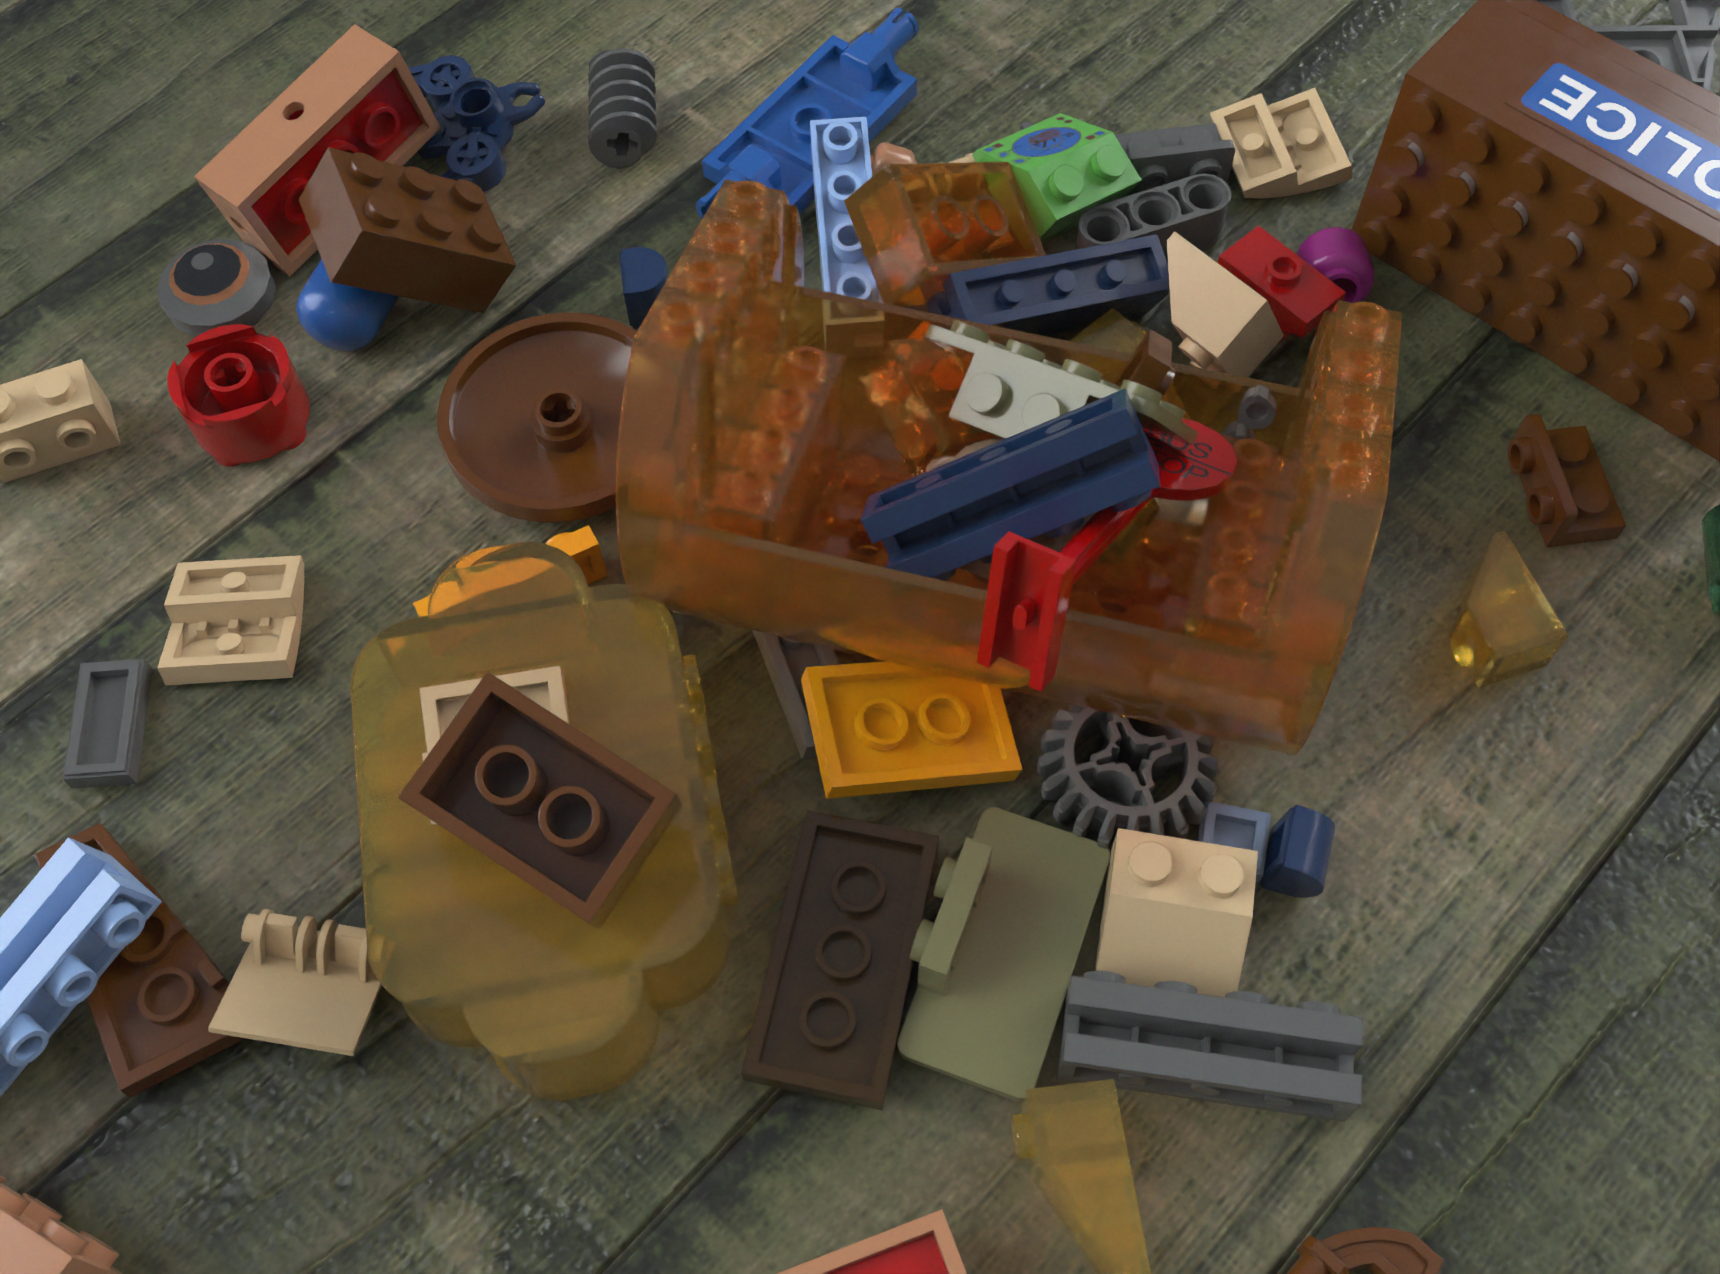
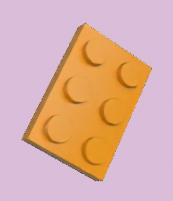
(905, 729)

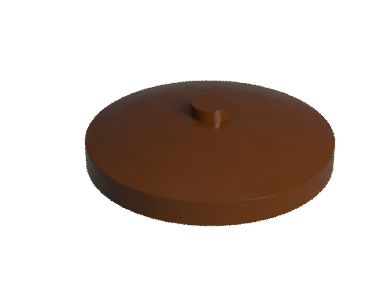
(538, 416)

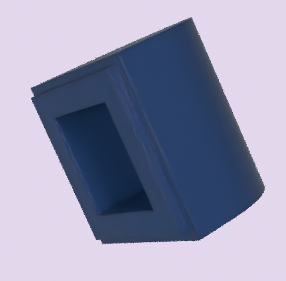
(642, 280)
(1298, 853)

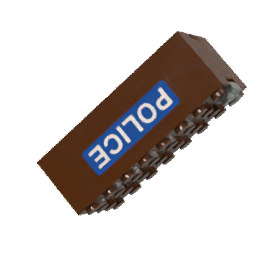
(1563, 205)

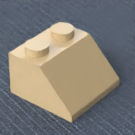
(1216, 314)
(1176, 911)

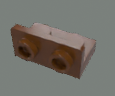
(1564, 484)

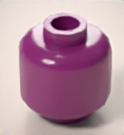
(1341, 258)

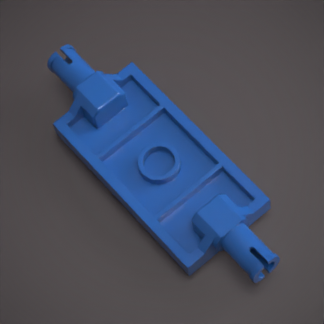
(831, 84)

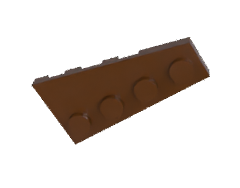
(156, 993)

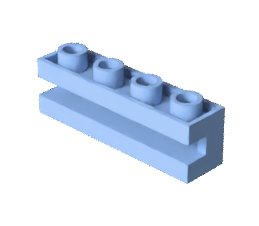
(839, 168)
(59, 945)

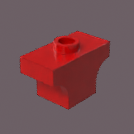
(1288, 283)

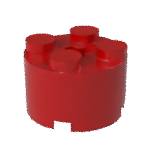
(240, 395)

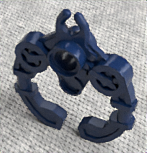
(473, 119)

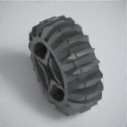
(1082, 785)

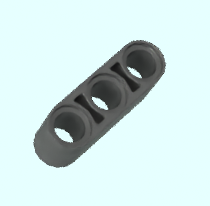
(1188, 206)

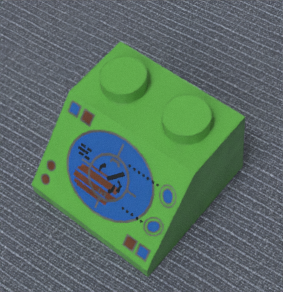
(1063, 170)

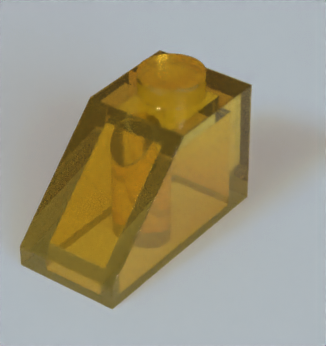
(1504, 618)

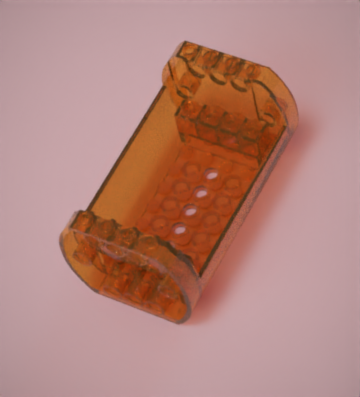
(760, 449)

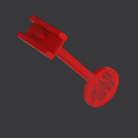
(1034, 583)

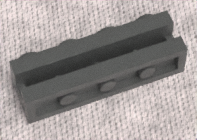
(1211, 1046)

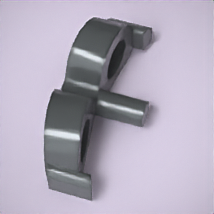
(1255, 412)

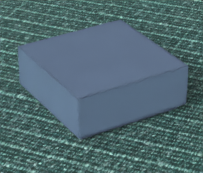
(1236, 828)

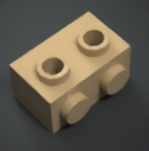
(53, 420)

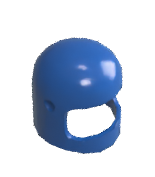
(341, 314)

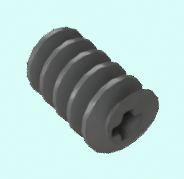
(621, 107)

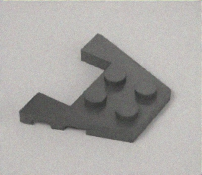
(1678, 47)

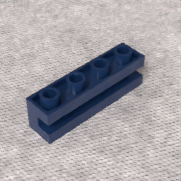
(1059, 289)
(1019, 485)

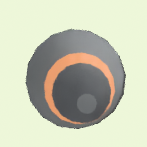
(216, 286)

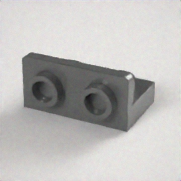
(1177, 153)

